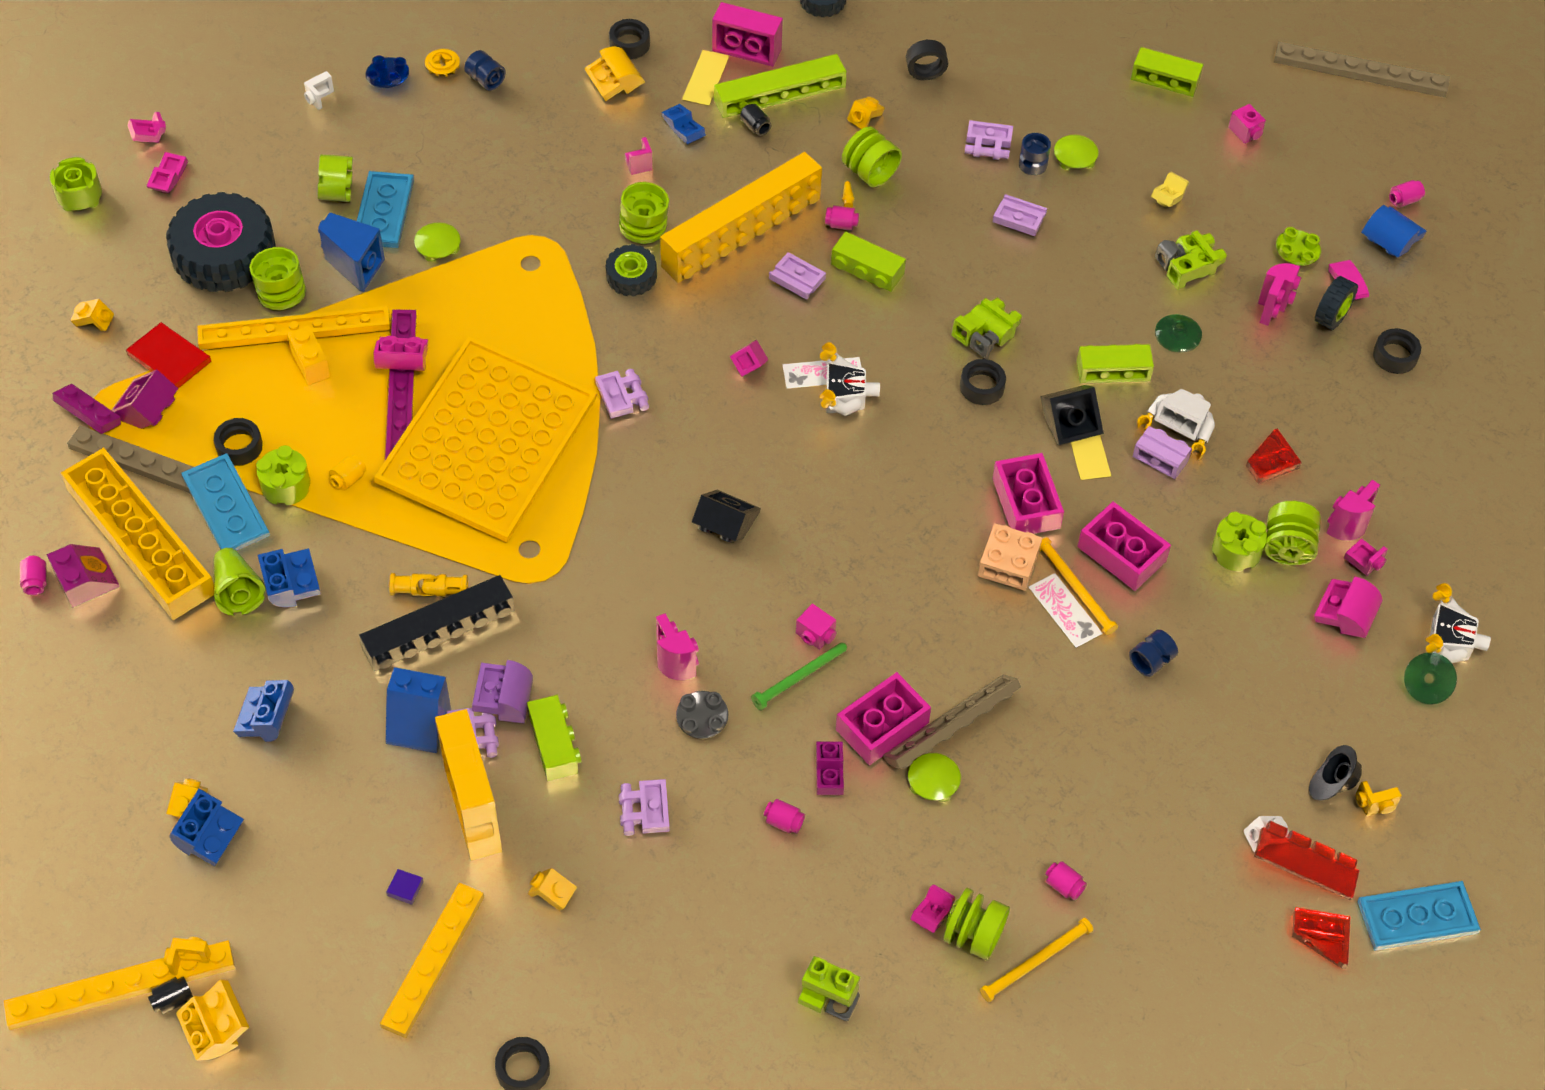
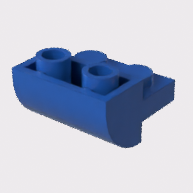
(1392, 231)
(288, 576)
(264, 710)
(205, 828)

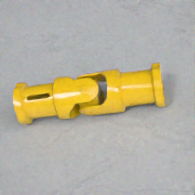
(432, 585)

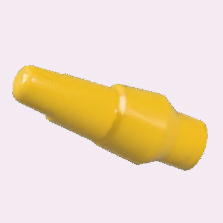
(847, 197)

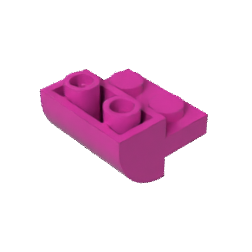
(1278, 290)
(401, 353)
(1353, 513)
(1349, 606)
(675, 650)

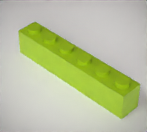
(780, 85)

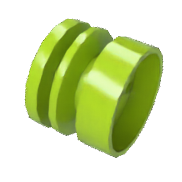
(871, 156)
(643, 212)
(277, 278)
(1292, 533)
(976, 923)

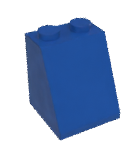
(352, 248)
(412, 707)

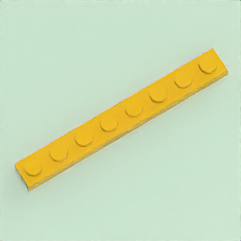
(277, 328)
(110, 987)

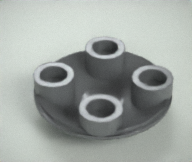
(702, 714)

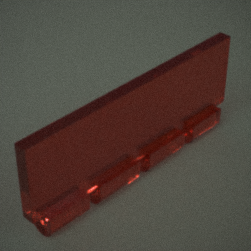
(1310, 864)

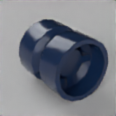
(485, 70)
(1034, 153)
(1154, 653)

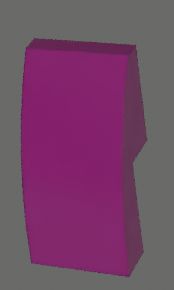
(829, 768)

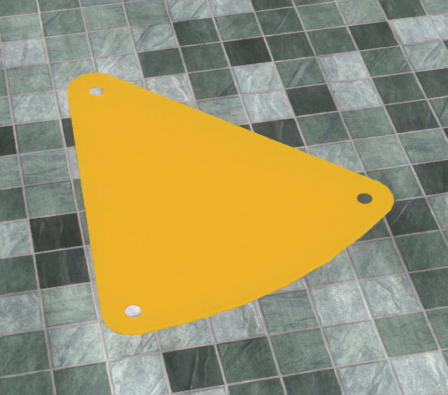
(477, 296)

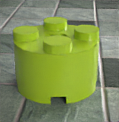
(335, 178)
(76, 184)
(283, 476)
(1239, 541)

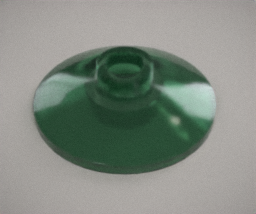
(1178, 333)
(1443, 678)

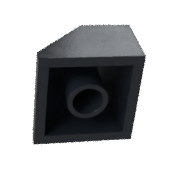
(1072, 414)
(724, 515)

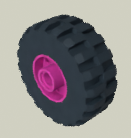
(217, 239)

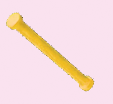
(1108, 626)
(1082, 928)

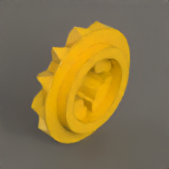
(449, 58)

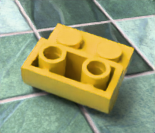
(614, 73)
(213, 1021)

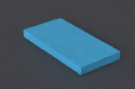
(386, 204)
(225, 503)
(1418, 915)

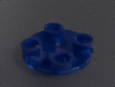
(387, 71)

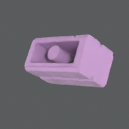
(1162, 452)

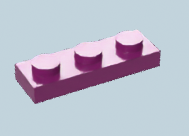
(86, 408)

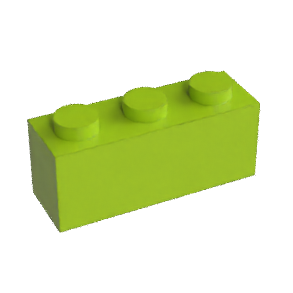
(1166, 71)
(868, 261)
(1115, 363)
(554, 737)

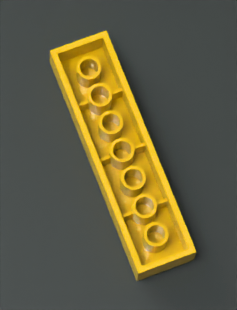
(740, 217)
(138, 533)

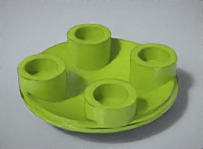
(1076, 152)
(437, 241)
(1298, 246)
(934, 777)

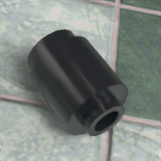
(755, 119)
(170, 995)

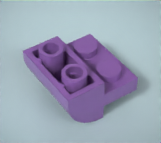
(503, 691)

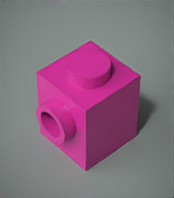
(1247, 124)
(816, 627)

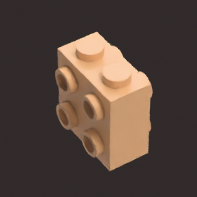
(1010, 556)

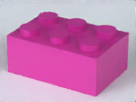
(747, 34)
(1028, 494)
(1124, 545)
(883, 718)

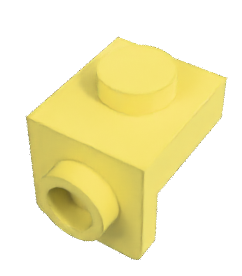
(1171, 191)

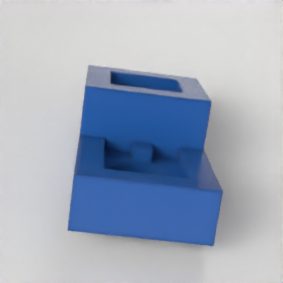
(682, 124)

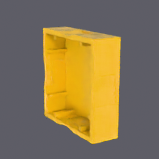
(469, 784)

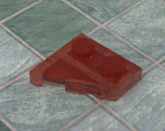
(1273, 458)
(1323, 933)

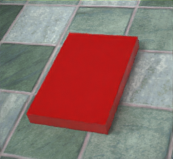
(168, 354)

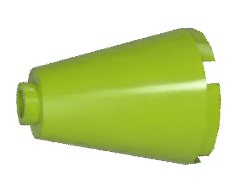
(236, 583)

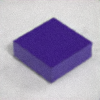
(404, 886)

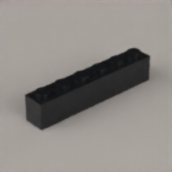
(437, 623)

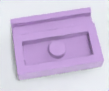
(1019, 215)
(797, 275)

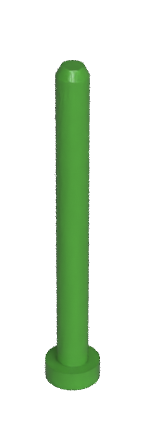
(760, 699)

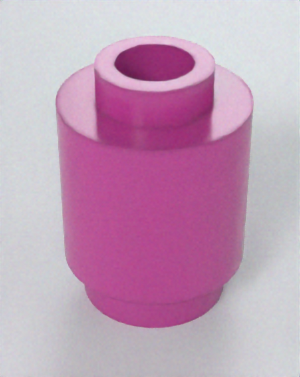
(1406, 193)
(841, 218)
(33, 575)
(784, 816)
(1065, 880)

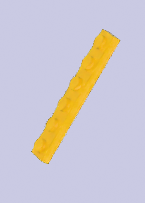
(432, 960)

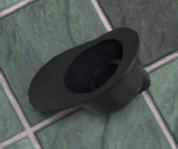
(1337, 774)

